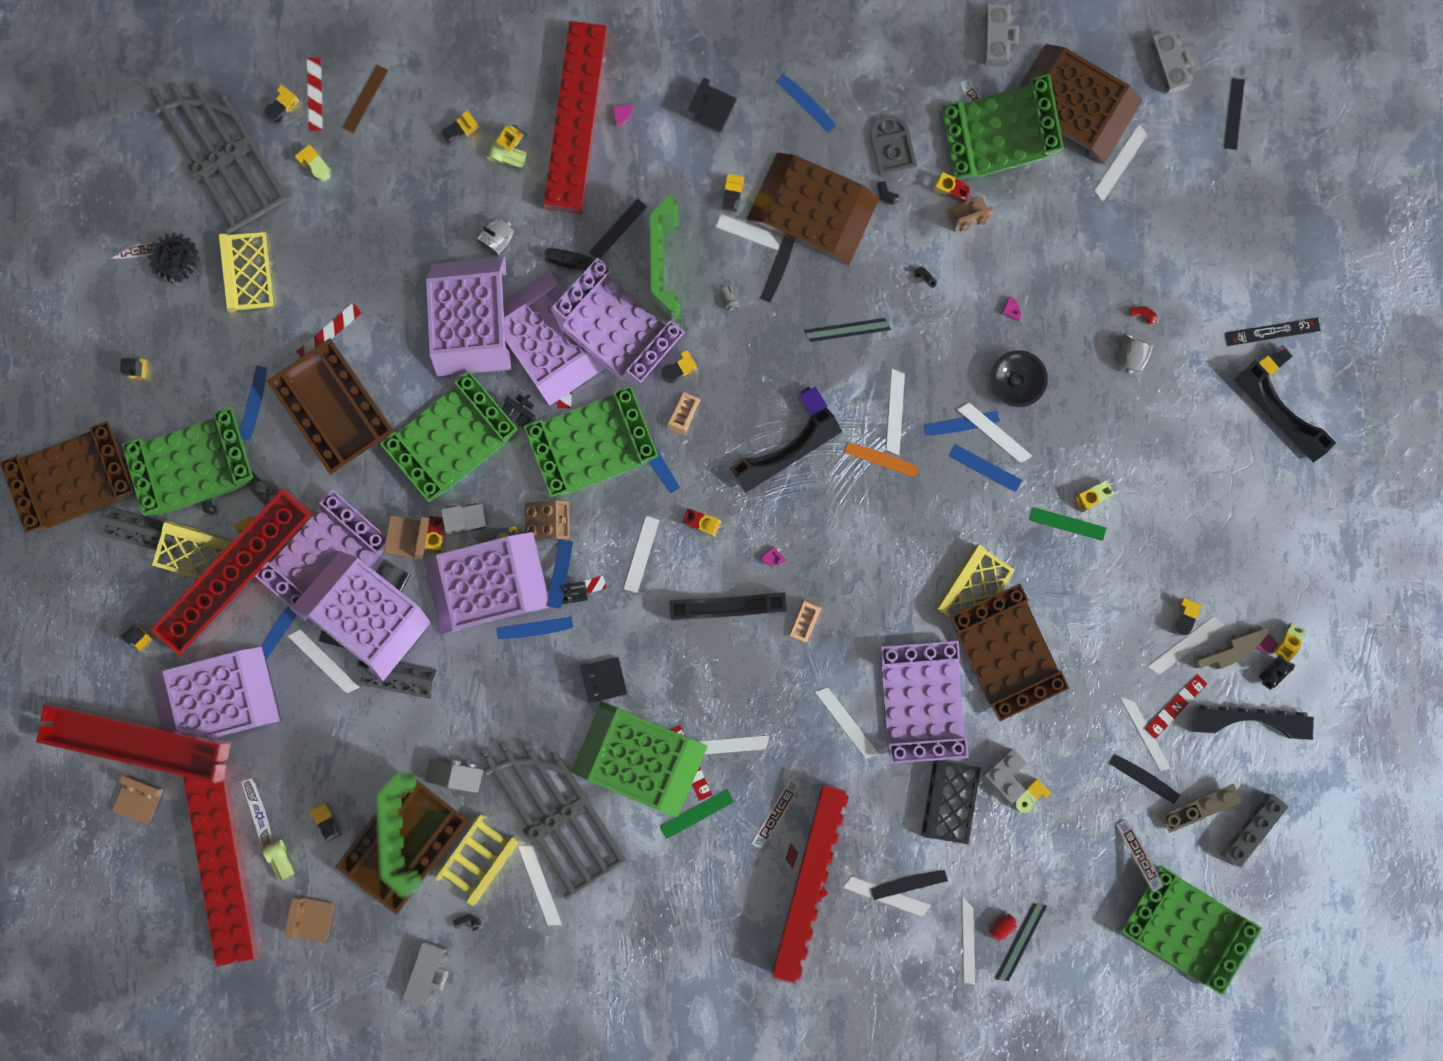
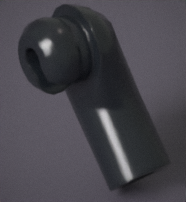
(887, 196)
(922, 272)
(208, 507)
(468, 920)

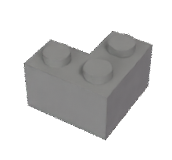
(465, 519)
(453, 774)
(1002, 774)

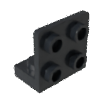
(711, 106)
(603, 680)

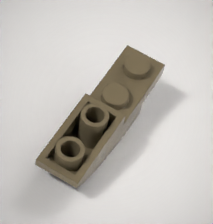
(1239, 647)
(1200, 808)

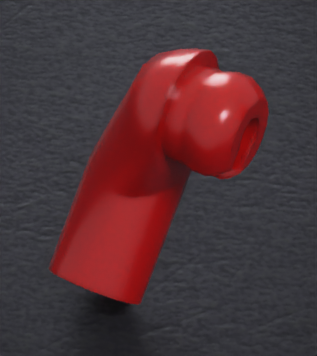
(1144, 311)

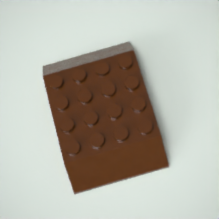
(813, 207)
(330, 406)
(427, 834)

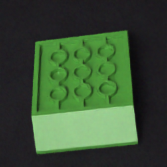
(1003, 130)
(662, 220)
(450, 438)
(591, 443)
(188, 464)
(639, 759)
(389, 835)
(1192, 931)

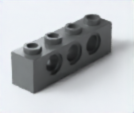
(1254, 830)

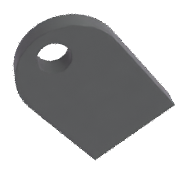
(893, 147)

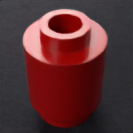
(1003, 926)

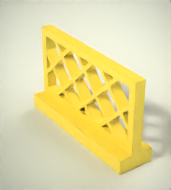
(229, 271)
(191, 534)
(963, 575)

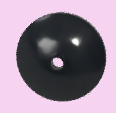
(1028, 369)

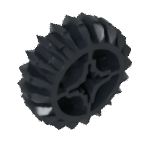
(180, 255)

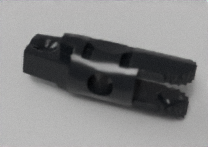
(568, 259)

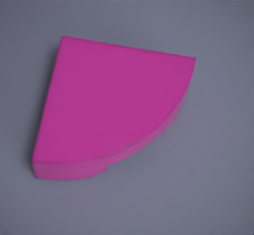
(622, 113)
(1012, 309)
(772, 557)
(1268, 644)

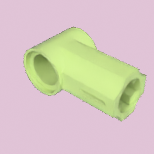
(499, 154)
(277, 855)

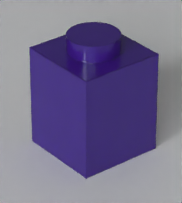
(812, 400)

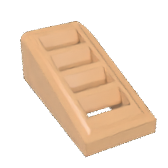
(675, 427)
(817, 607)

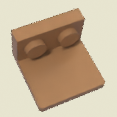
(969, 214)
(548, 519)
(406, 537)
(137, 799)
(309, 919)

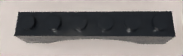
(1258, 386)
(818, 430)
(727, 607)
(1292, 726)

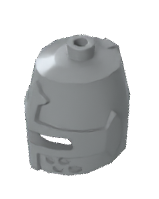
(495, 236)
(1133, 354)

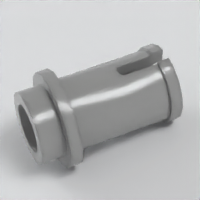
(729, 298)

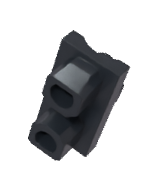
(525, 415)
(575, 593)
(1276, 672)

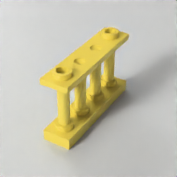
(485, 877)

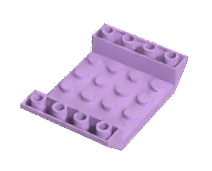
(467, 316)
(614, 325)
(542, 348)
(328, 531)
(487, 582)
(363, 613)
(216, 695)
(923, 702)

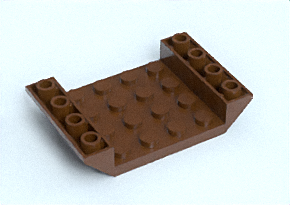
(1088, 100)
(67, 479)
(1008, 652)

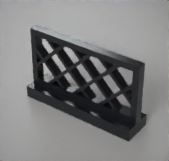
(934, 798)

